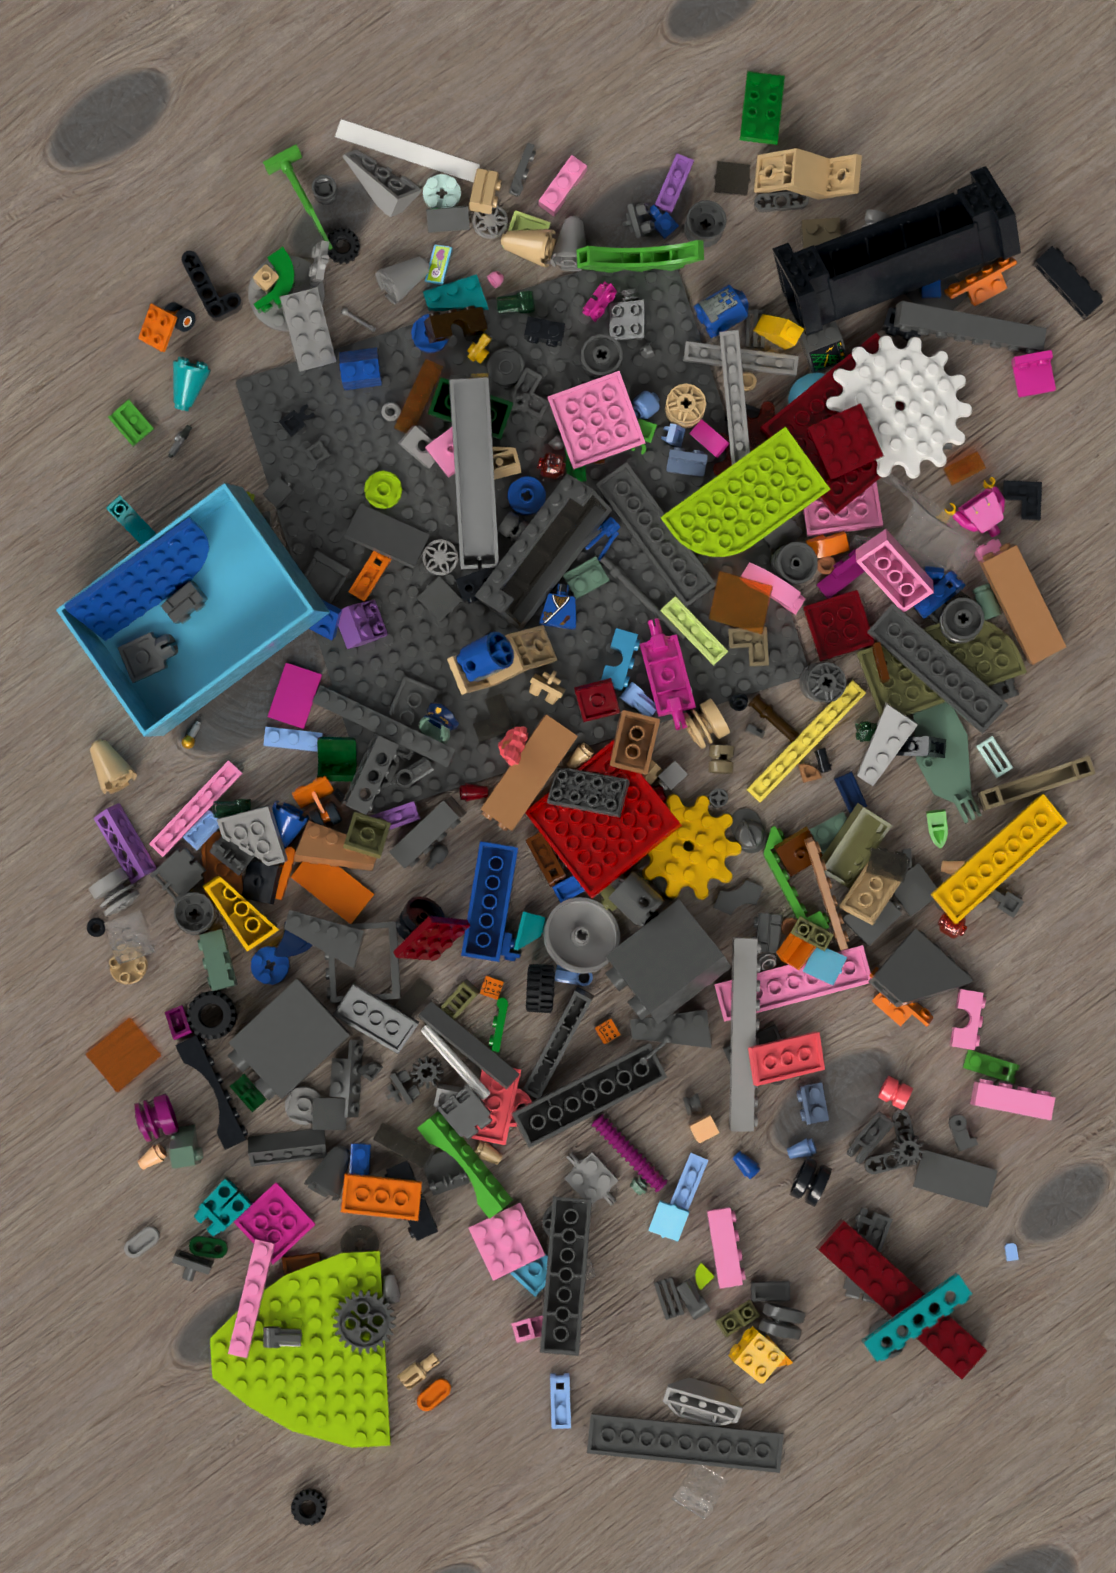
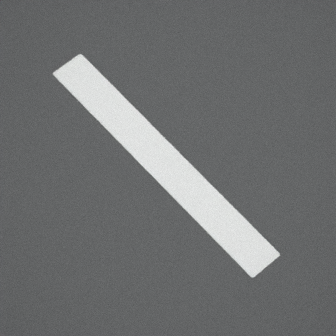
(407, 150)

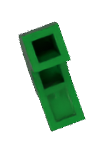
(285, 284)

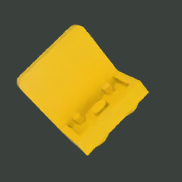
(756, 1355)

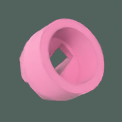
(495, 279)

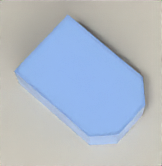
(1011, 1252)

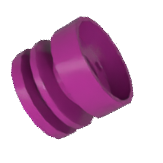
(156, 1117)

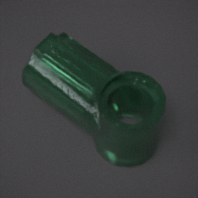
(521, 302)
(227, 808)

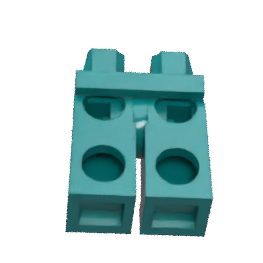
(220, 1213)

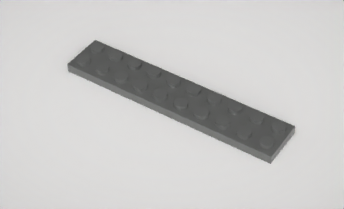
(685, 1443)

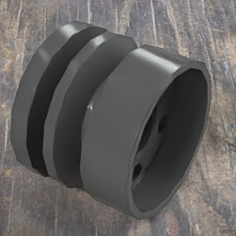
(706, 213)
(813, 677)
(187, 905)

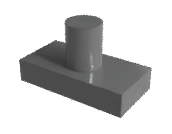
(192, 1264)

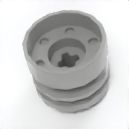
(114, 892)

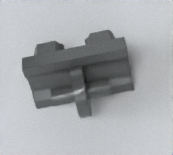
(636, 219)
(408, 1095)

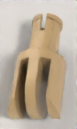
(417, 1371)

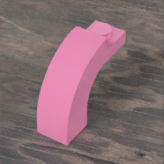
(782, 591)

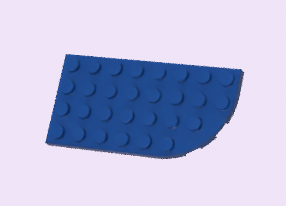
(142, 581)

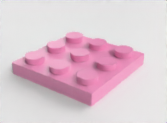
(507, 1241)

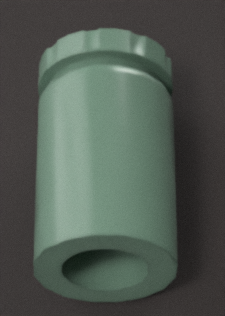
(986, 599)

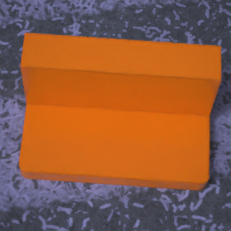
(795, 951)

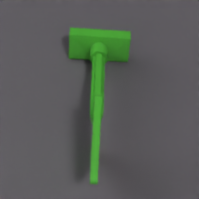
(284, 162)

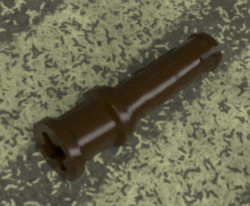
(766, 711)

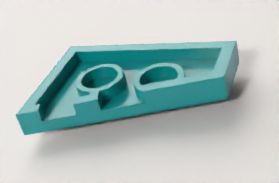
(456, 295)

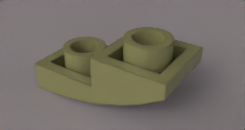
(812, 933)
(737, 1318)

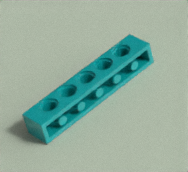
(905, 1317)

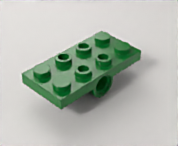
(762, 108)

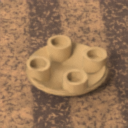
(130, 971)

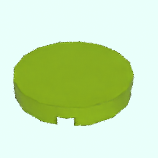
(383, 489)

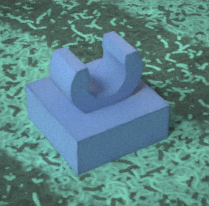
(675, 435)

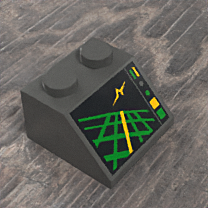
(823, 348)

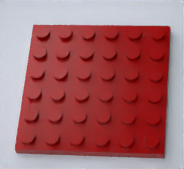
(604, 846)

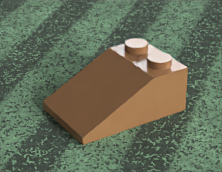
(634, 742)

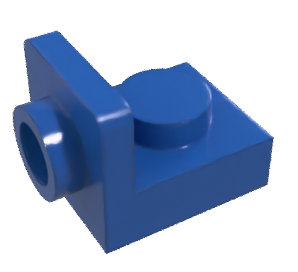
(508, 943)

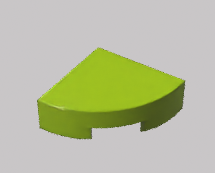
(703, 1276)

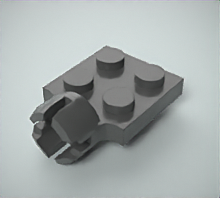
(147, 655)

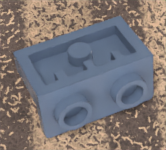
(813, 1103)

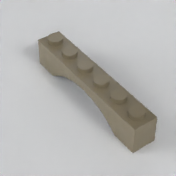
(1036, 783)

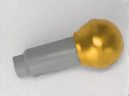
(189, 740)

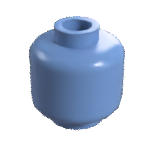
(645, 404)

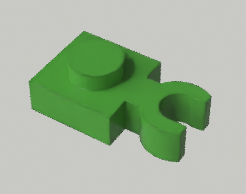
(648, 430)

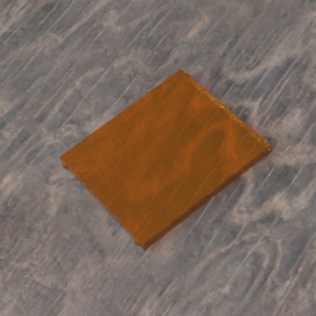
(740, 602)
(123, 1055)

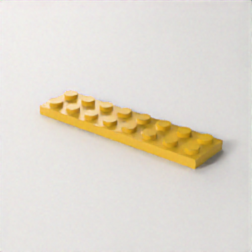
(998, 858)

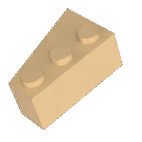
(505, 462)

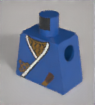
(559, 609)

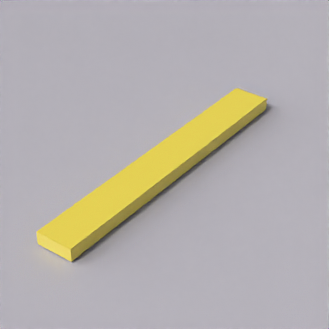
(805, 742)

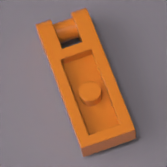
(369, 576)
(285, 873)

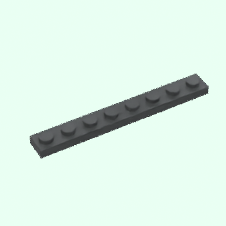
(384, 726)

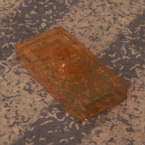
(964, 468)

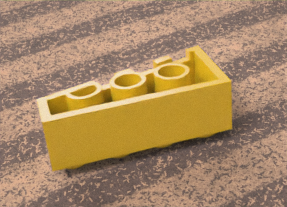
(242, 918)

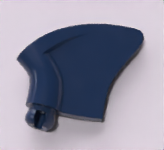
(291, 945)

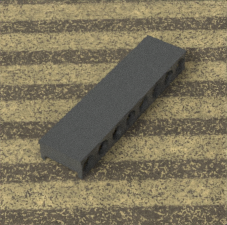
(566, 1276)

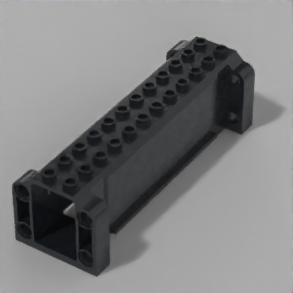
(898, 253)

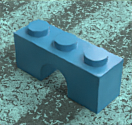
(625, 643)

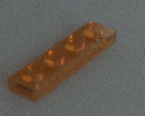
(418, 396)

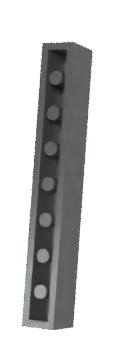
(969, 327)

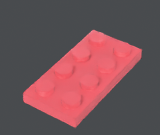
(786, 1058)

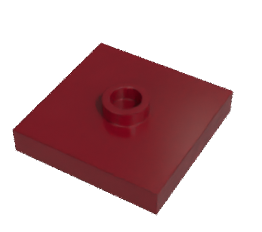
(597, 700)

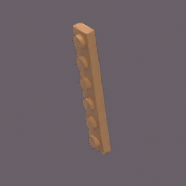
(825, 885)

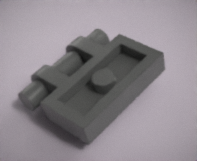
(877, 1228)

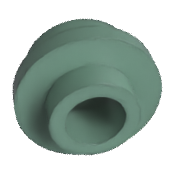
(639, 1185)

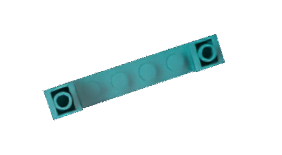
(130, 520)

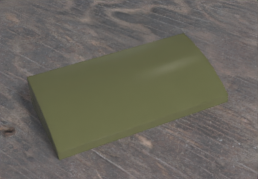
(852, 845)

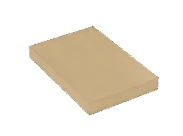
(868, 896)

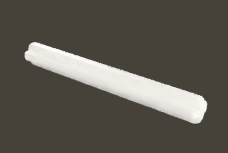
(455, 1062)

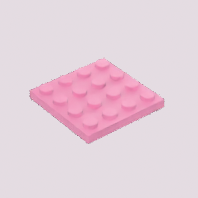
(596, 420)

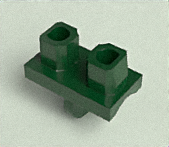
(248, 1093)

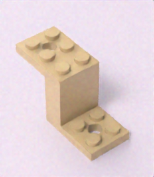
(808, 174)
(525, 658)

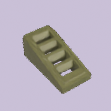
(470, 988)

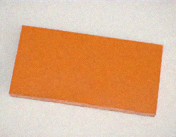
(334, 888)
(381, 1196)

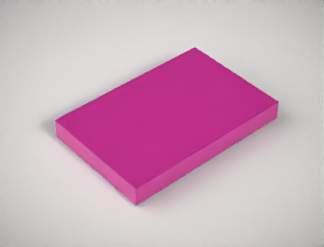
(294, 695)

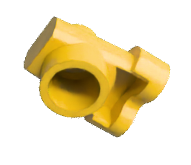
(478, 351)

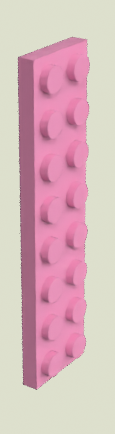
(788, 985)

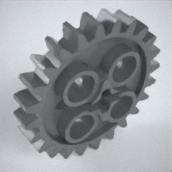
(353, 1335)

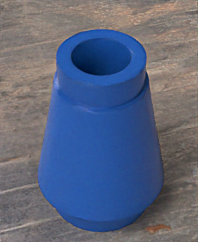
(746, 1165)

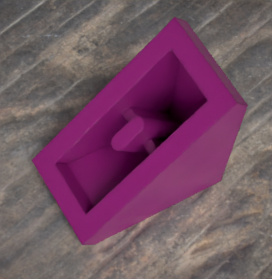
(178, 1022)

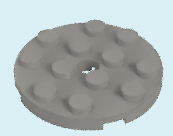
(275, 317)

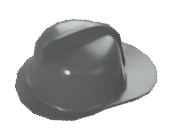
(748, 830)

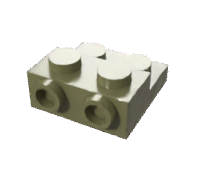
(367, 835)

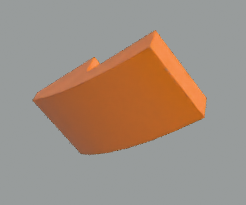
(829, 545)

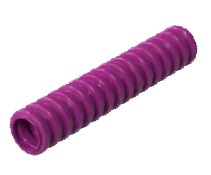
(631, 1155)

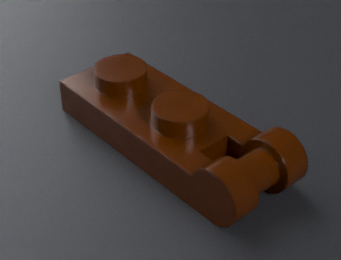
(545, 858)

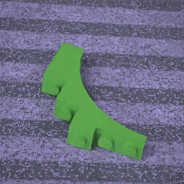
(640, 259)

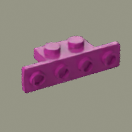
(841, 576)

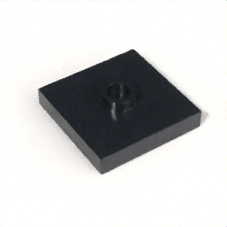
(261, 882)

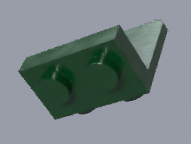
(337, 758)

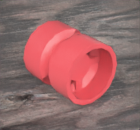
(894, 1092)

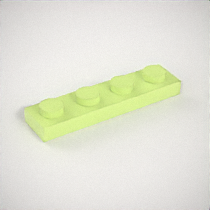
(694, 630)

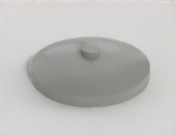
(581, 935)

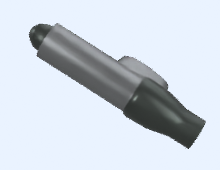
(179, 440)

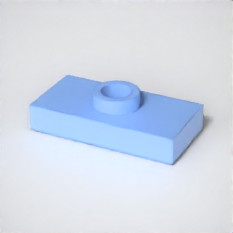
(201, 830)

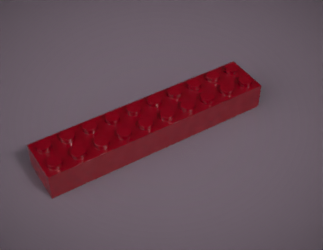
(895, 1293)

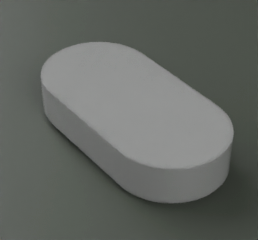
(141, 1242)

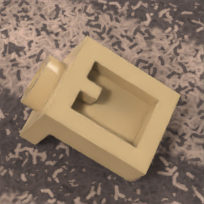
(265, 278)

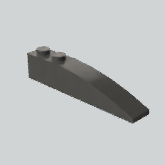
(558, 1042)

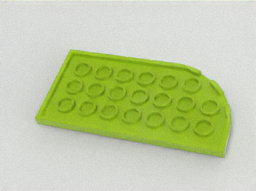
(747, 499)

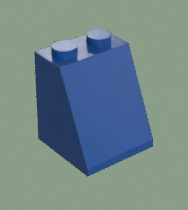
(360, 368)

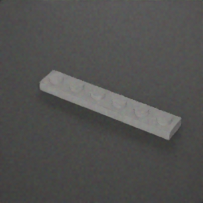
(751, 359)

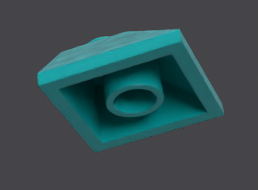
(529, 930)

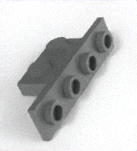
(346, 1079)

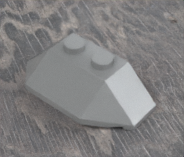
(702, 1402)

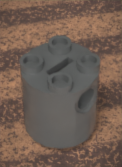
(630, 892)

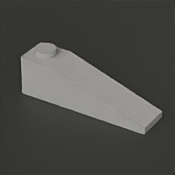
(386, 189)

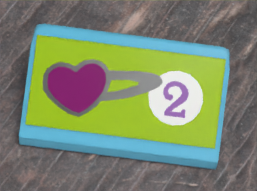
(439, 264)

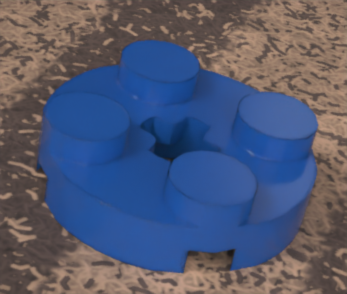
(421, 340)
(522, 485)
(265, 975)

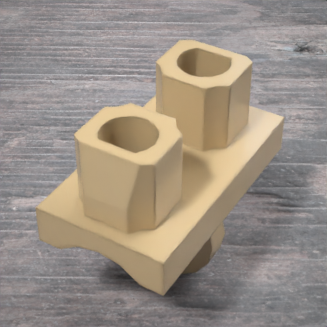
(548, 685)

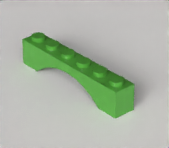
(489, 1192)

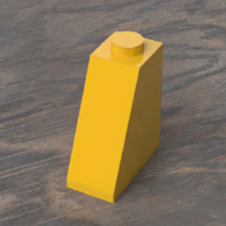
(778, 331)

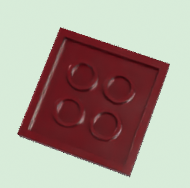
(846, 441)
(838, 625)
(431, 938)

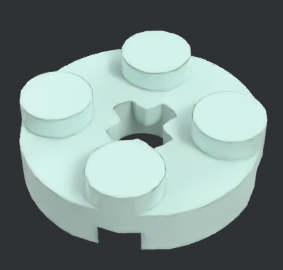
(439, 182)

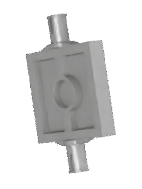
(321, 258)
(591, 1178)

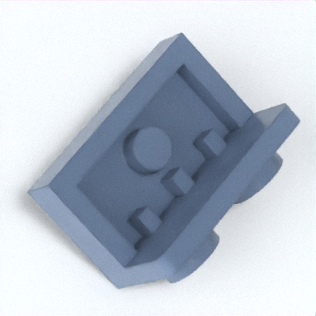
(687, 462)

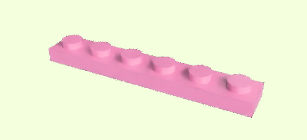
(195, 808)
(251, 1298)

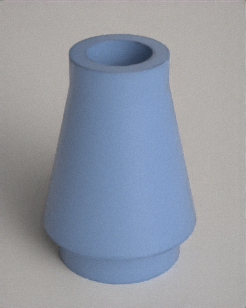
(804, 1148)

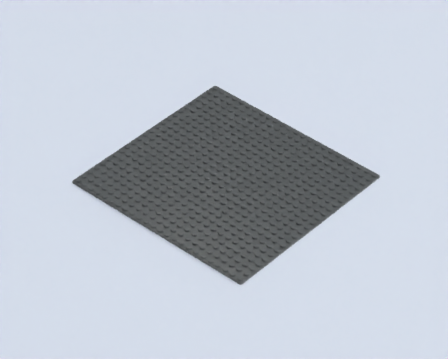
(416, 641)

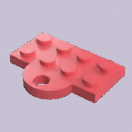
(501, 1104)

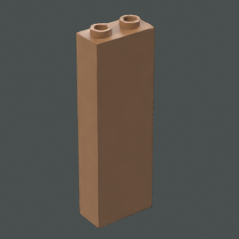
(1022, 603)
(525, 780)

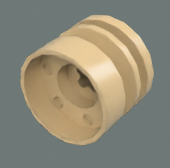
(677, 413)
(706, 723)

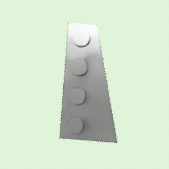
(889, 737)

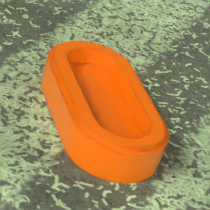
(433, 1394)

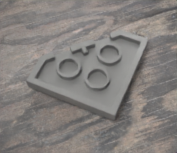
(255, 834)

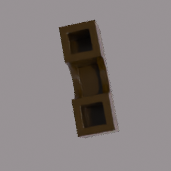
(470, 320)

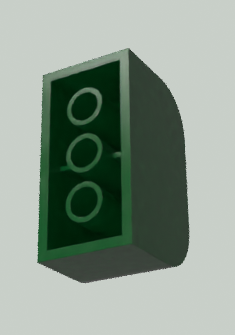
(441, 408)

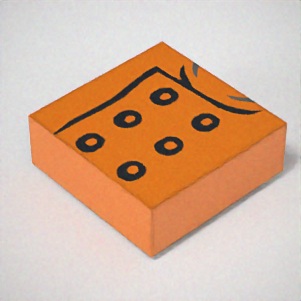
(491, 987)
(607, 1031)

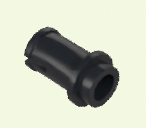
(823, 761)

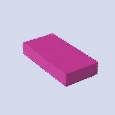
(709, 438)

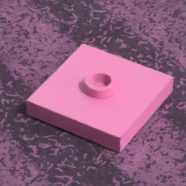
(443, 452)

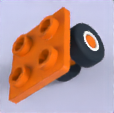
(161, 322)
(314, 792)

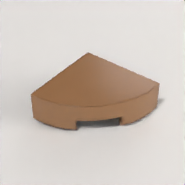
(809, 773)

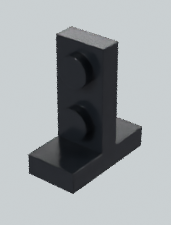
(923, 747)

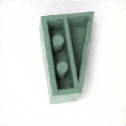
(217, 960)
(184, 1148)

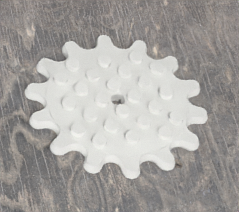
(928, 400)

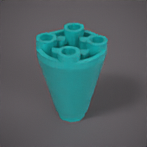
(188, 381)

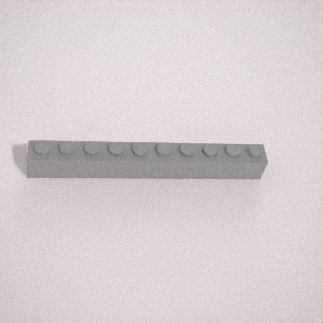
(743, 1032)

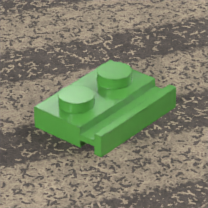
(131, 423)

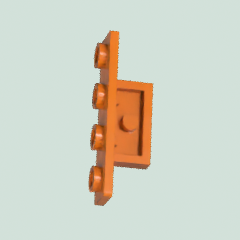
(984, 283)
(901, 1013)

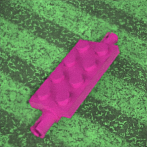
(667, 675)

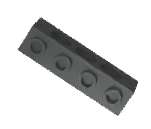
(377, 745)

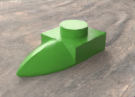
(937, 826)

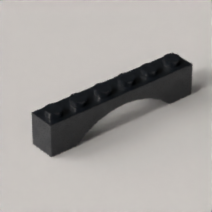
(229, 1129)

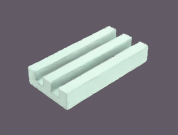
(985, 743)

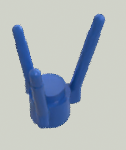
(608, 528)

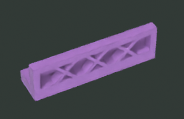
(127, 841)

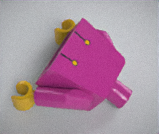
(982, 511)

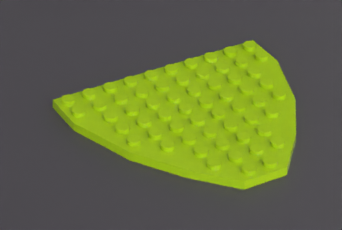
(321, 1384)

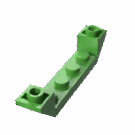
(775, 836)

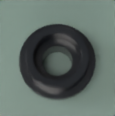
(738, 702)
(91, 931)

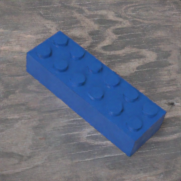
(489, 901)

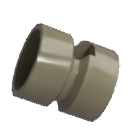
(721, 766)

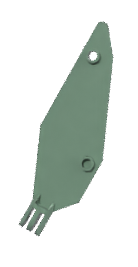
(949, 775)

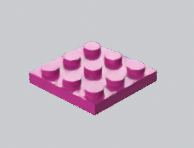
(275, 1220)

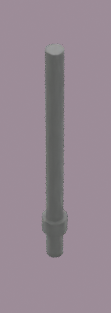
(616, 571)

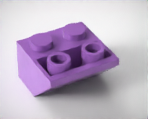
(361, 624)

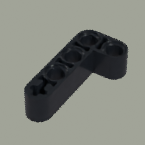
(206, 285)

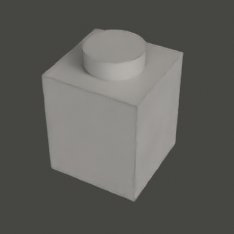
(671, 776)

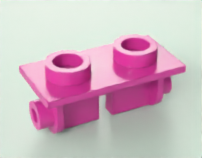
(595, 308)

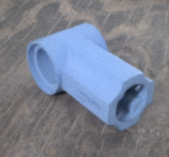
(636, 698)

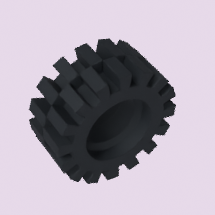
(353, 250)
(303, 1518)

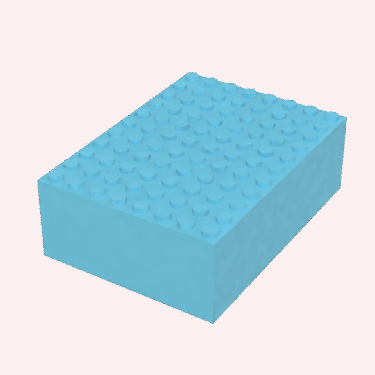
(251, 612)

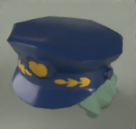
(438, 723)

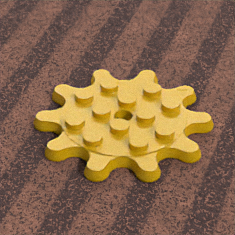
(708, 855)

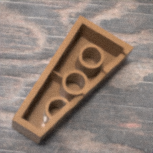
(326, 847)

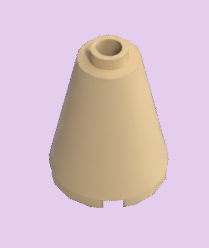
(530, 244)
(110, 767)

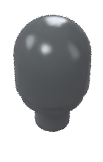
(437, 855)

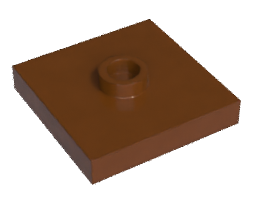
(794, 852)

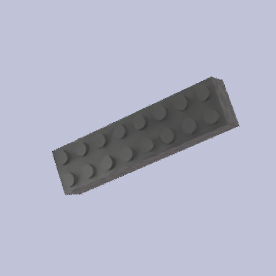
(587, 1095)

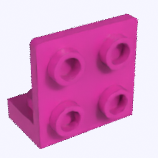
(1033, 373)

